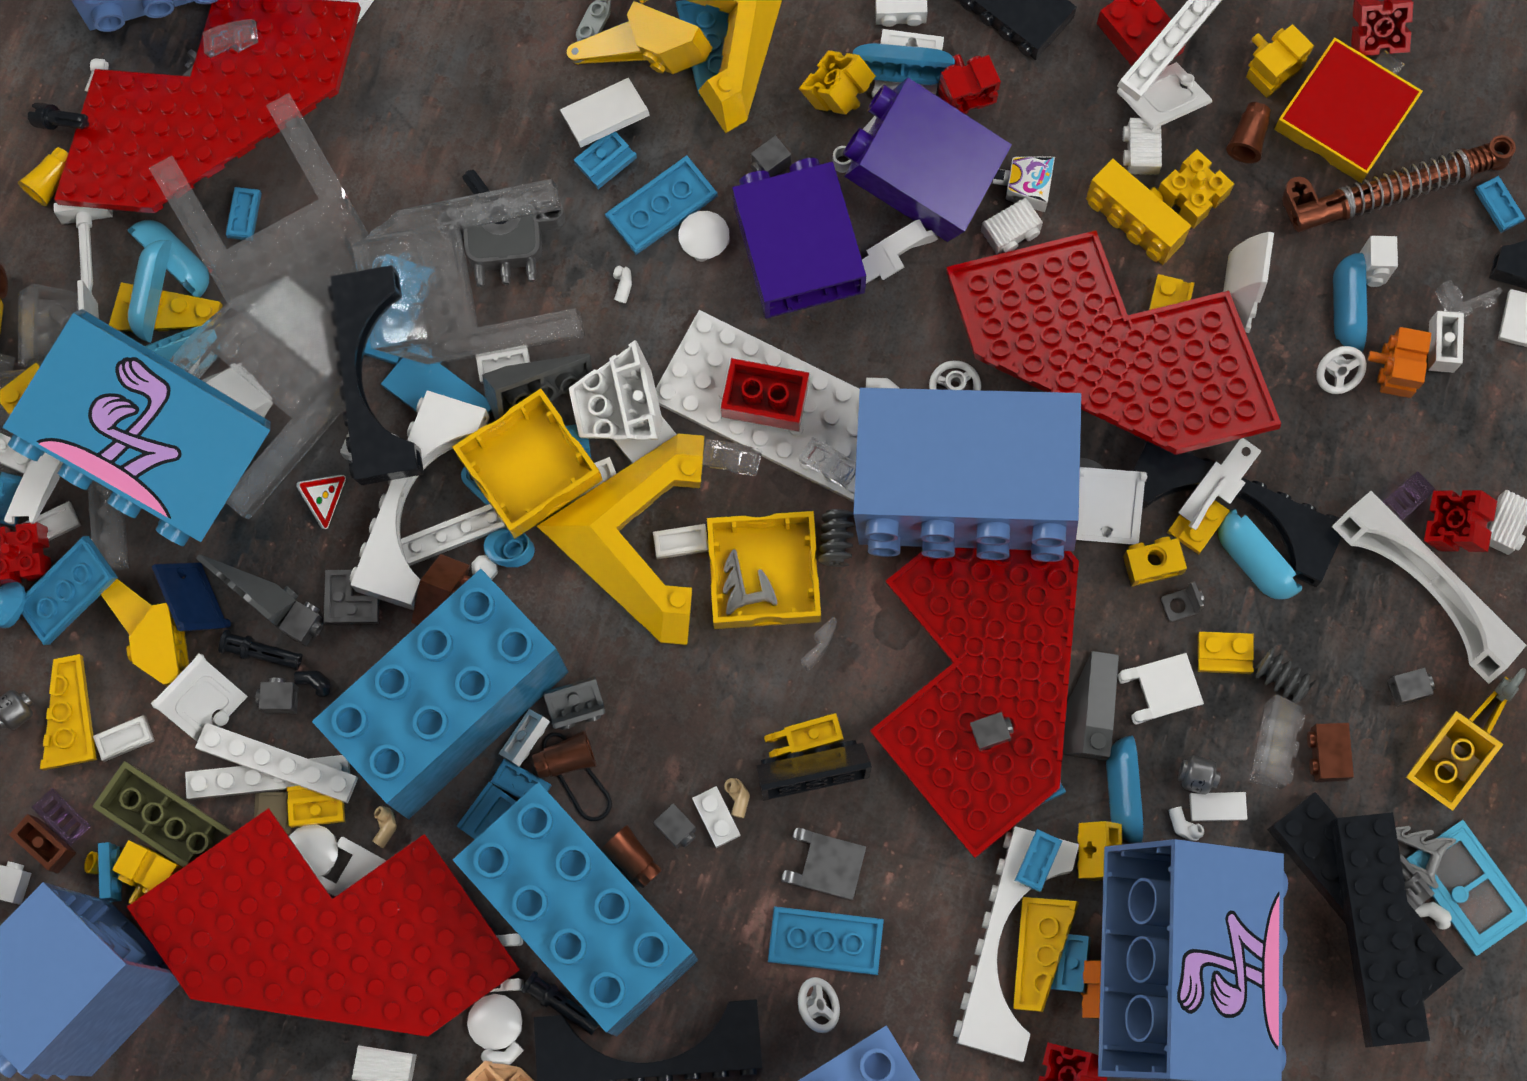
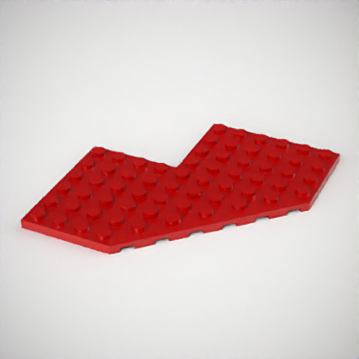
(213, 111)
(1161, 373)
(1010, 654)
(266, 936)

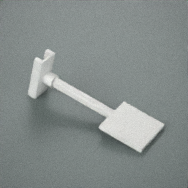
(83, 218)

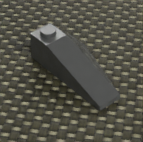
(516, 382)
(261, 594)
(1092, 709)

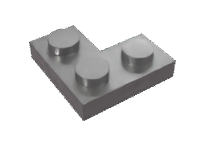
(342, 606)

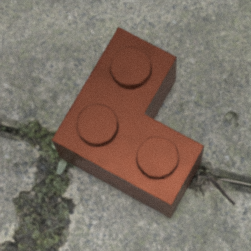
(437, 585)

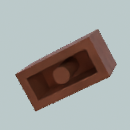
(1330, 752)
(42, 843)

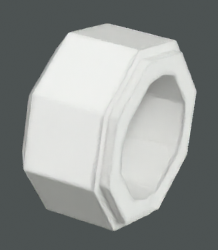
(483, 562)

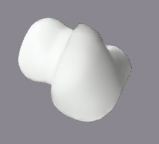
(625, 283)
(880, 383)
(1184, 828)
(1436, 912)
(506, 1057)

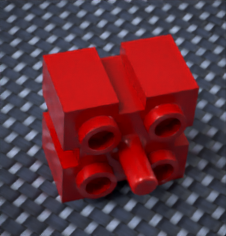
(1382, 26)
(971, 84)
(1460, 521)
(23, 552)
(1070, 1064)

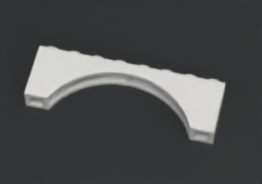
(382, 565)
(1487, 638)
(987, 1018)

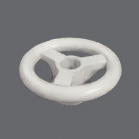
(1339, 368)
(955, 375)
(815, 1005)

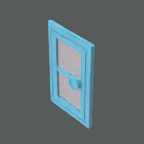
(1474, 891)

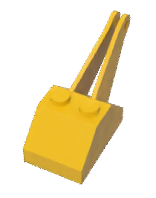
(153, 638)

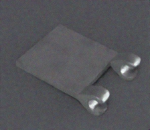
(830, 865)

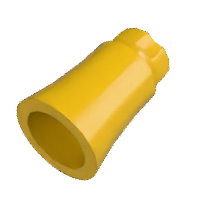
(45, 178)

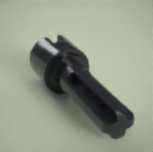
(50, 117)

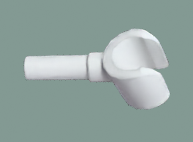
(96, 64)

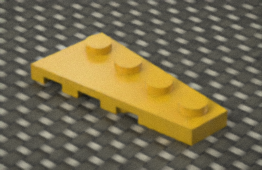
(174, 310)
(69, 721)
(1041, 944)

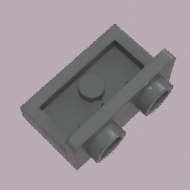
(574, 703)

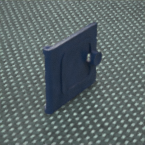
(190, 598)

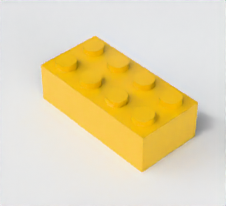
(1137, 212)

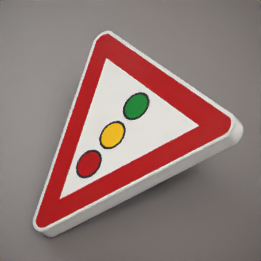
(322, 496)

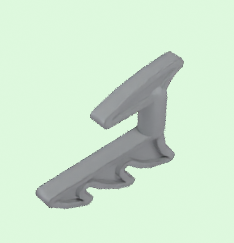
(738, 596)
(1434, 847)

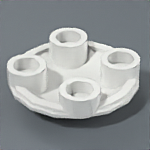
(704, 235)
(317, 847)
(494, 1022)

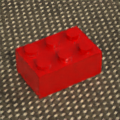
(1133, 26)
(765, 394)

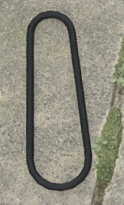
(569, 791)

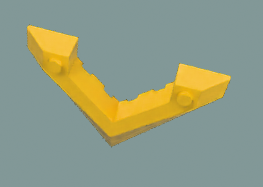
(743, 53)
(592, 539)

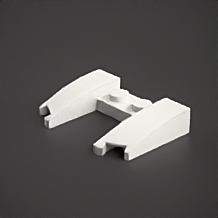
(36, 484)

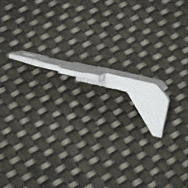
(884, 256)
(1220, 481)

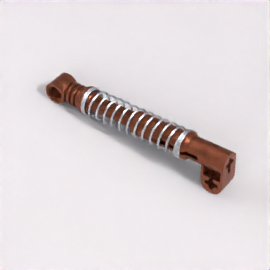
(1347, 202)

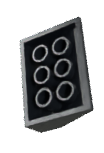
(813, 771)

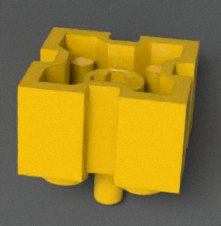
(1278, 60)
(837, 82)
(1195, 188)
(143, 868)

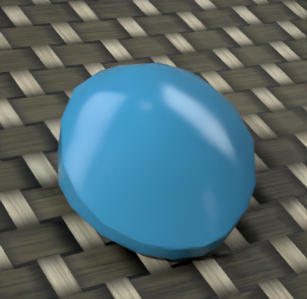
(507, 551)
(11, 603)

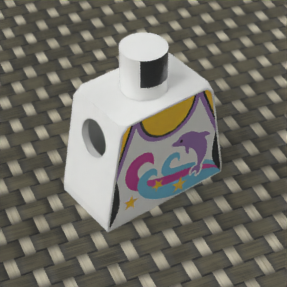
(1027, 178)

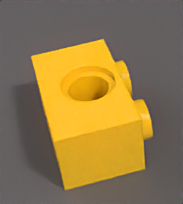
(1142, 571)

